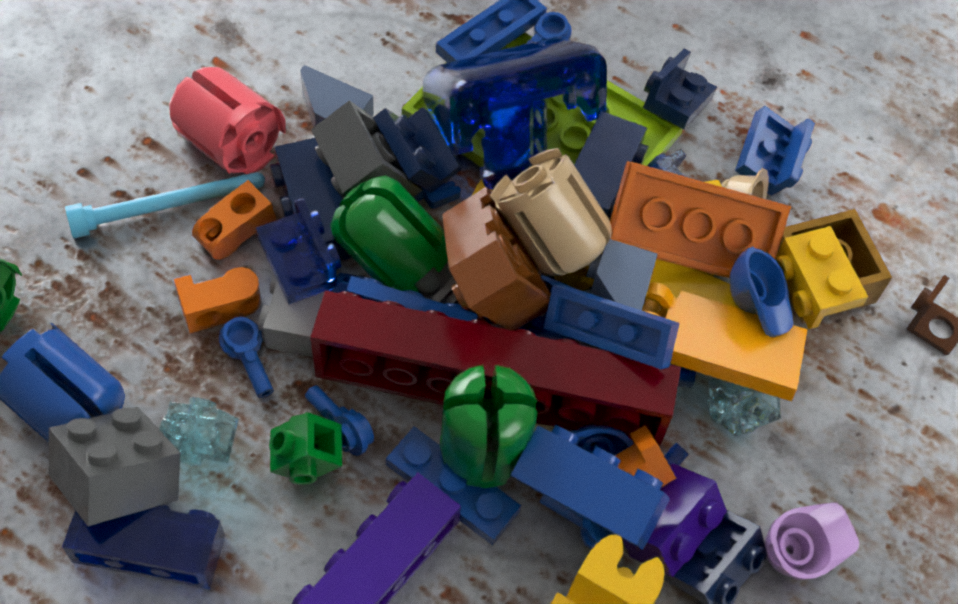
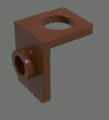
(929, 311)

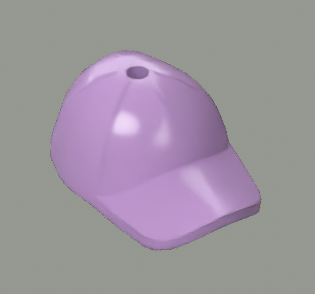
(816, 537)

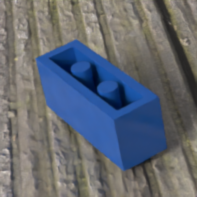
(592, 484)

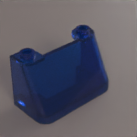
(469, 89)

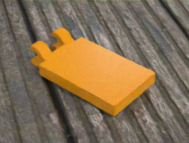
(729, 343)

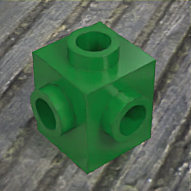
(305, 448)

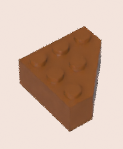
(491, 265)

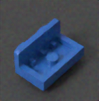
(775, 147)

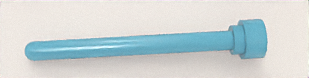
(84, 218)

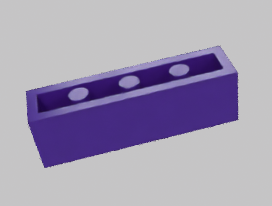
(387, 547)

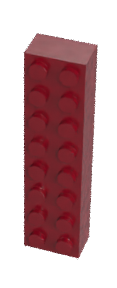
(422, 353)

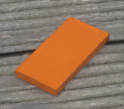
(693, 219)

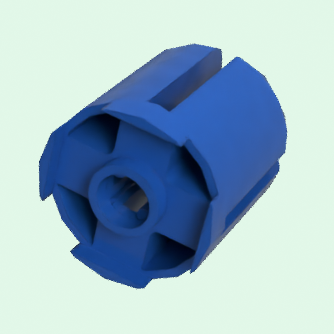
(55, 382)

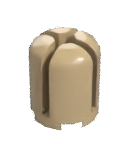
(553, 214)

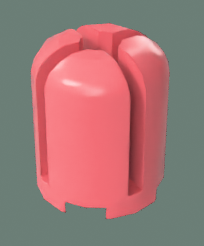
(226, 120)

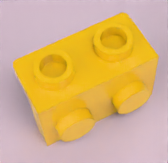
(819, 275)

